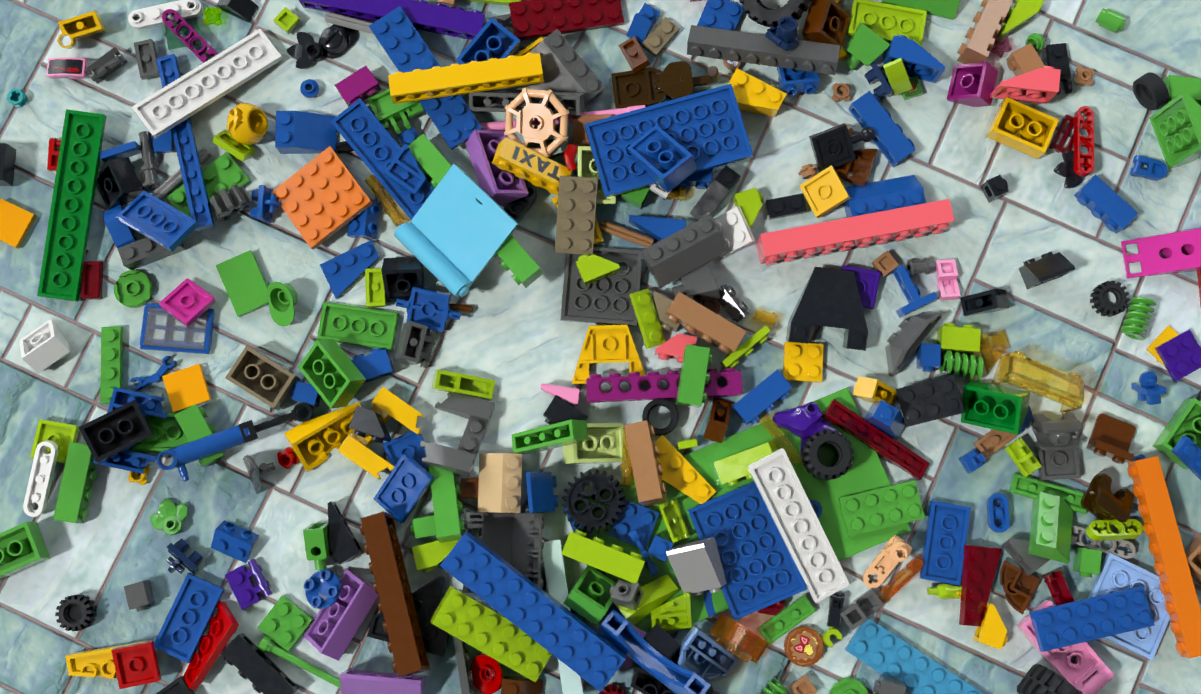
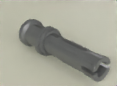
(149, 168)

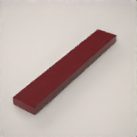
(876, 439)

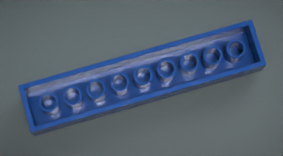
(533, 611)

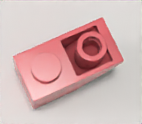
(675, 347)

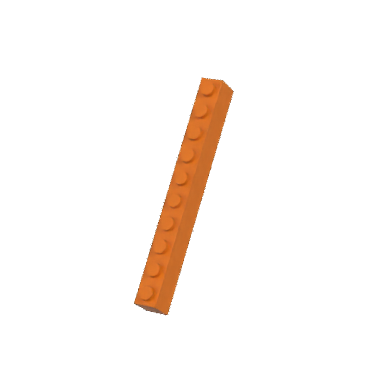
(1168, 554)

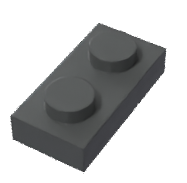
(146, 59)

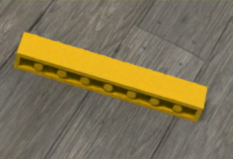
(465, 78)

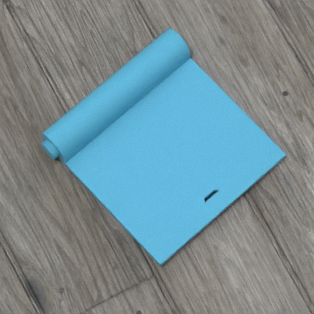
(456, 232)

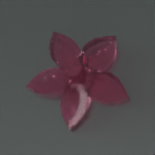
(1001, 47)

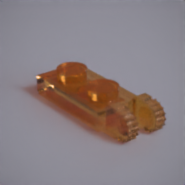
(902, 578)

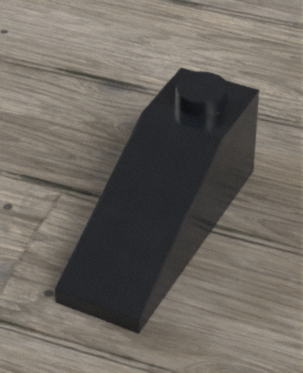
(716, 193)
(341, 539)

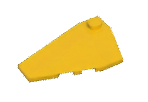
(320, 435)

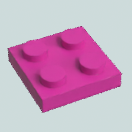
(187, 302)

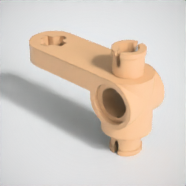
(893, 552)

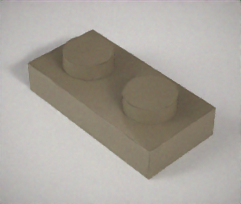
(660, 36)

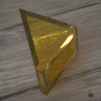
(993, 347)

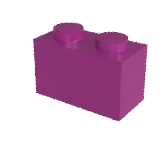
(358, 86)

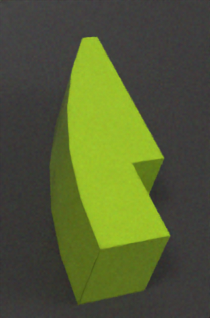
(463, 384)

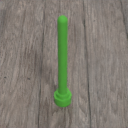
(268, 645)

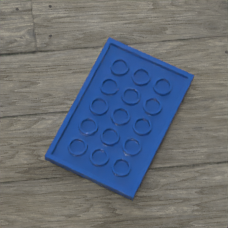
(750, 550)

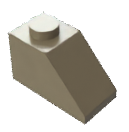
(661, 306)

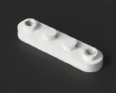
(152, 15)
(40, 478)

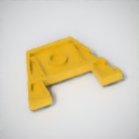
(607, 345)

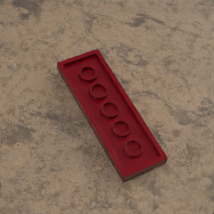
(543, 17)

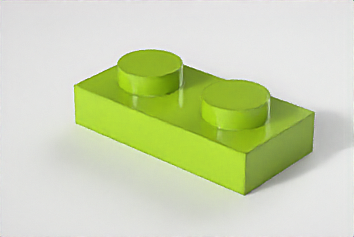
(229, 144)
(374, 288)

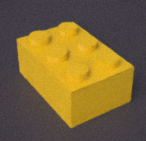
(1022, 128)

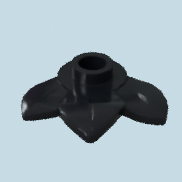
(303, 50)
(1066, 169)

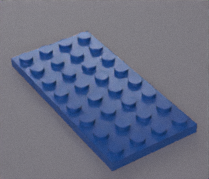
(702, 123)

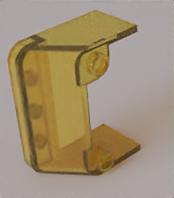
(1041, 380)

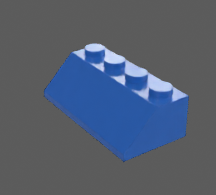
(884, 196)

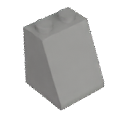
(697, 566)

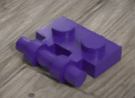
(243, 587)

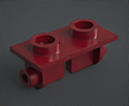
(1058, 587)

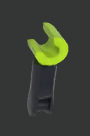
(833, 620)

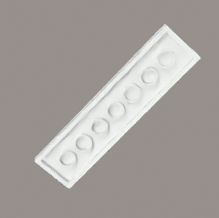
(207, 83)
(798, 525)

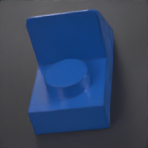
(643, 23)

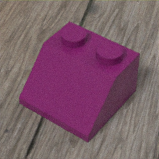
(972, 84)

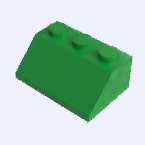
(995, 406)

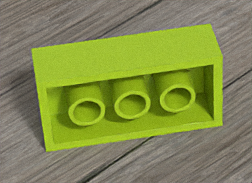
(603, 557)

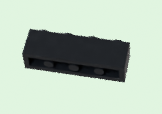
(257, 667)

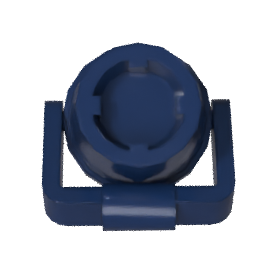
(784, 34)

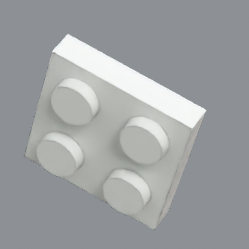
(734, 230)

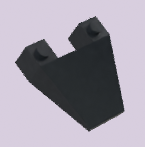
(830, 301)

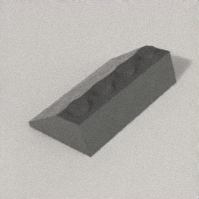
(565, 69)

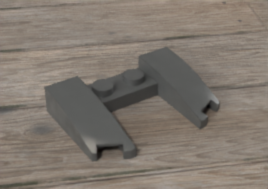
(461, 459)

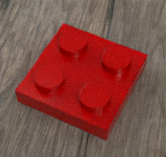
(136, 664)

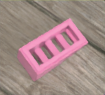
(565, 393)

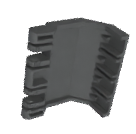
(514, 538)

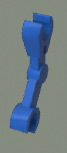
(144, 381)
(649, 563)

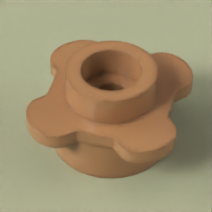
(1080, 80)
(845, 88)
(808, 171)

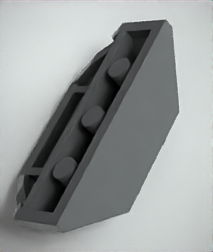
(908, 339)

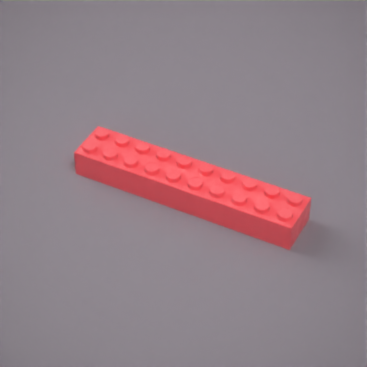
(854, 231)

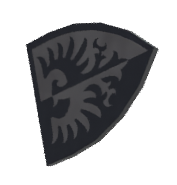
(255, 471)

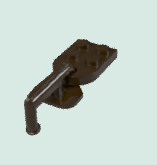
(673, 81)

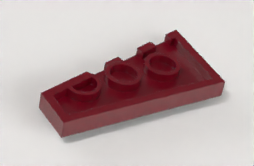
(977, 580)

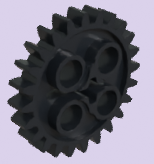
(600, 484)

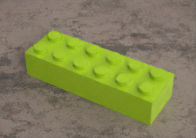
(490, 633)

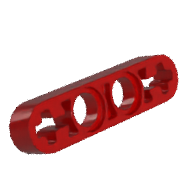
(1080, 140)

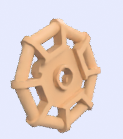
(544, 115)

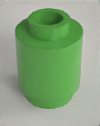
(1111, 20)

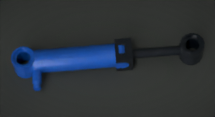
(223, 440)

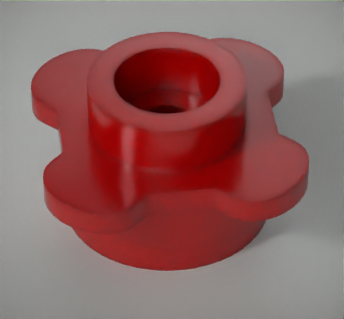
(284, 461)

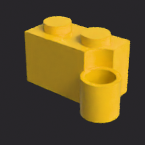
(80, 27)

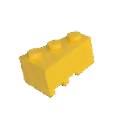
(755, 94)

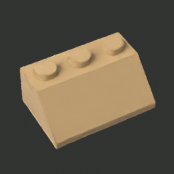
(499, 483)

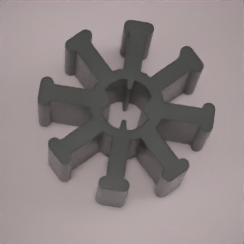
(230, 202)

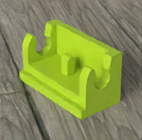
(674, 521)

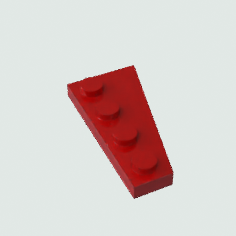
(211, 645)

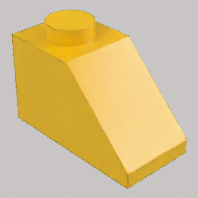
(874, 391)
(992, 629)

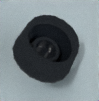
(337, 40)

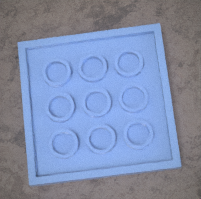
(1119, 575)

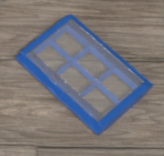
(166, 333)

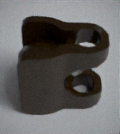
(1102, 503)

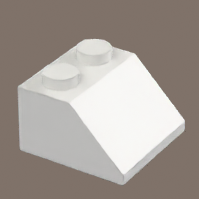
(44, 346)

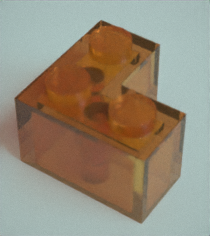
(738, 638)

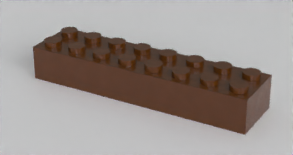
(394, 594)

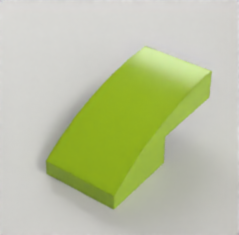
(897, 76)

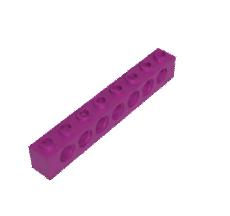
(596, 395)

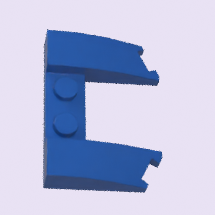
(152, 406)

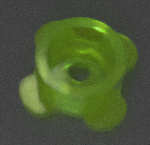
(208, 12)

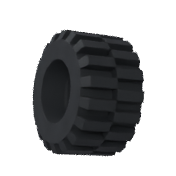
(843, 449)

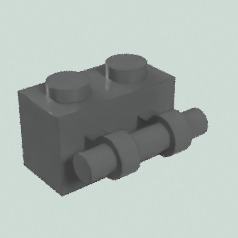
(411, 344)

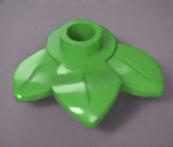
(167, 515)

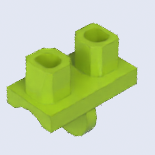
(1022, 457)

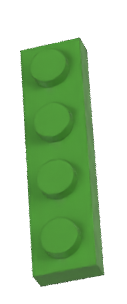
(111, 361)

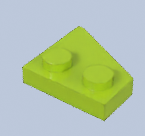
(673, 614)

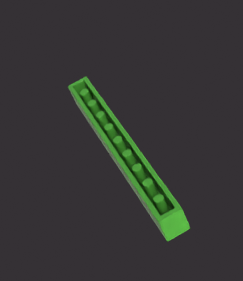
(511, 252)

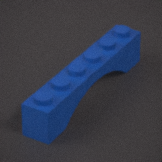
(627, 639)

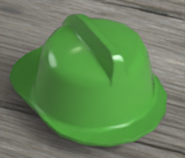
(281, 302)

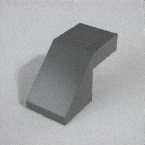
(861, 608)

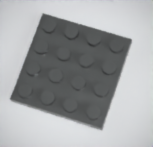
(606, 299)

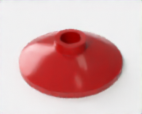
(486, 674)

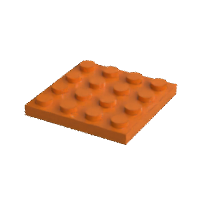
(322, 198)

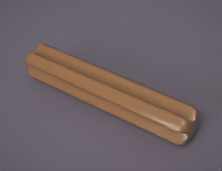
(626, 234)

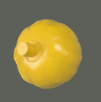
(247, 123)

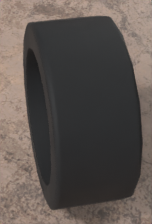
(1150, 91)
(670, 406)

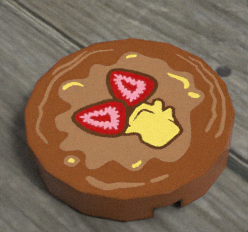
(803, 646)

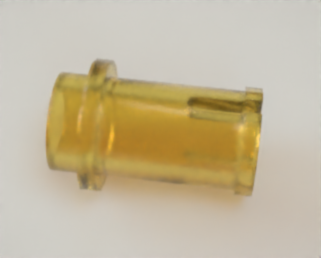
(677, 194)
(765, 317)

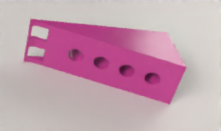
(1171, 246)

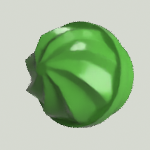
(1036, 40)

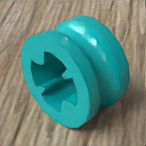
(11, 96)

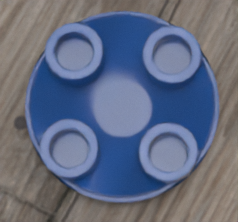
(322, 589)

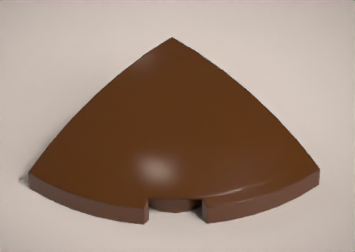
(858, 170)
(1017, 586)

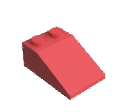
(1033, 86)

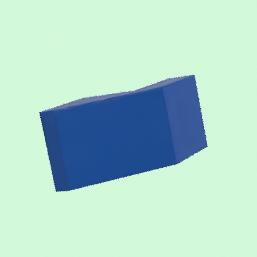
(120, 232)

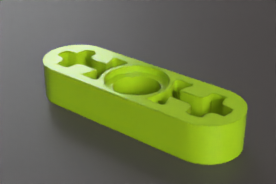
(1107, 533)

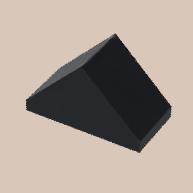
(242, 8)

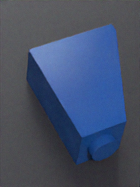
(886, 418)

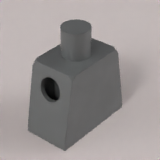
(698, 285)

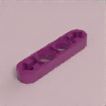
(191, 38)

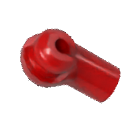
(570, 155)

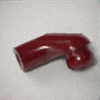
(773, 609)

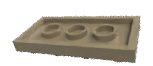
(576, 215)

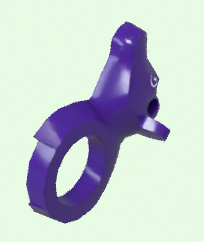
(803, 421)

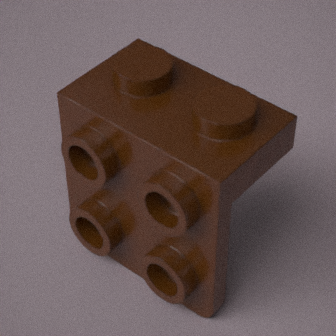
(1112, 439)

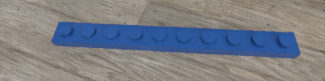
(187, 153)

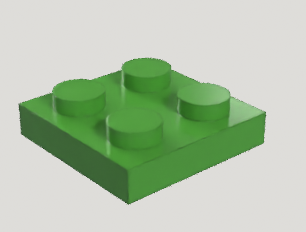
(285, 623)

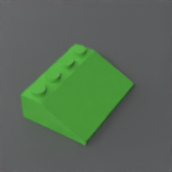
(1179, 130)

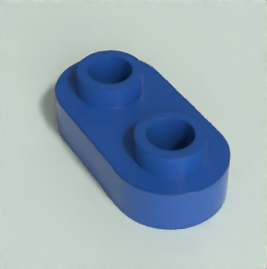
(1000, 513)

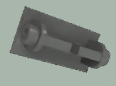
(105, 65)
(736, 307)

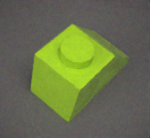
(750, 203)
(595, 268)

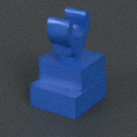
(972, 460)

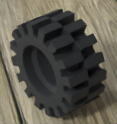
(1101, 306)
(64, 612)

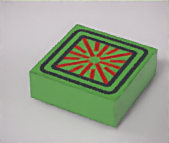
(916, 91)

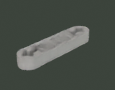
(1096, 545)

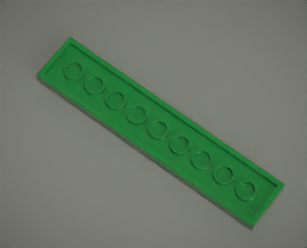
(71, 205)

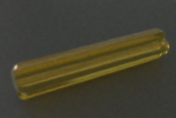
(781, 440)

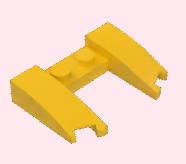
(358, 448)

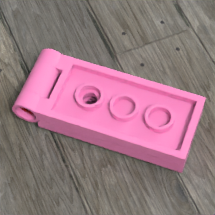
(1086, 671)

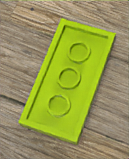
(888, 20)

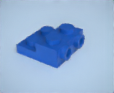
(797, 81)

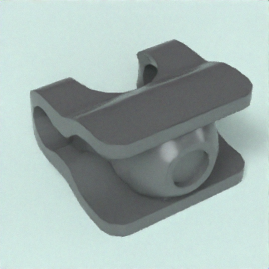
(1056, 434)

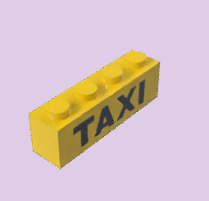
(529, 165)

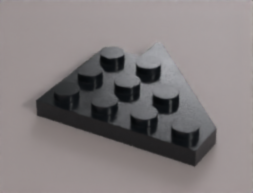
(426, 602)

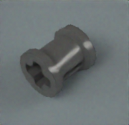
(918, 266)

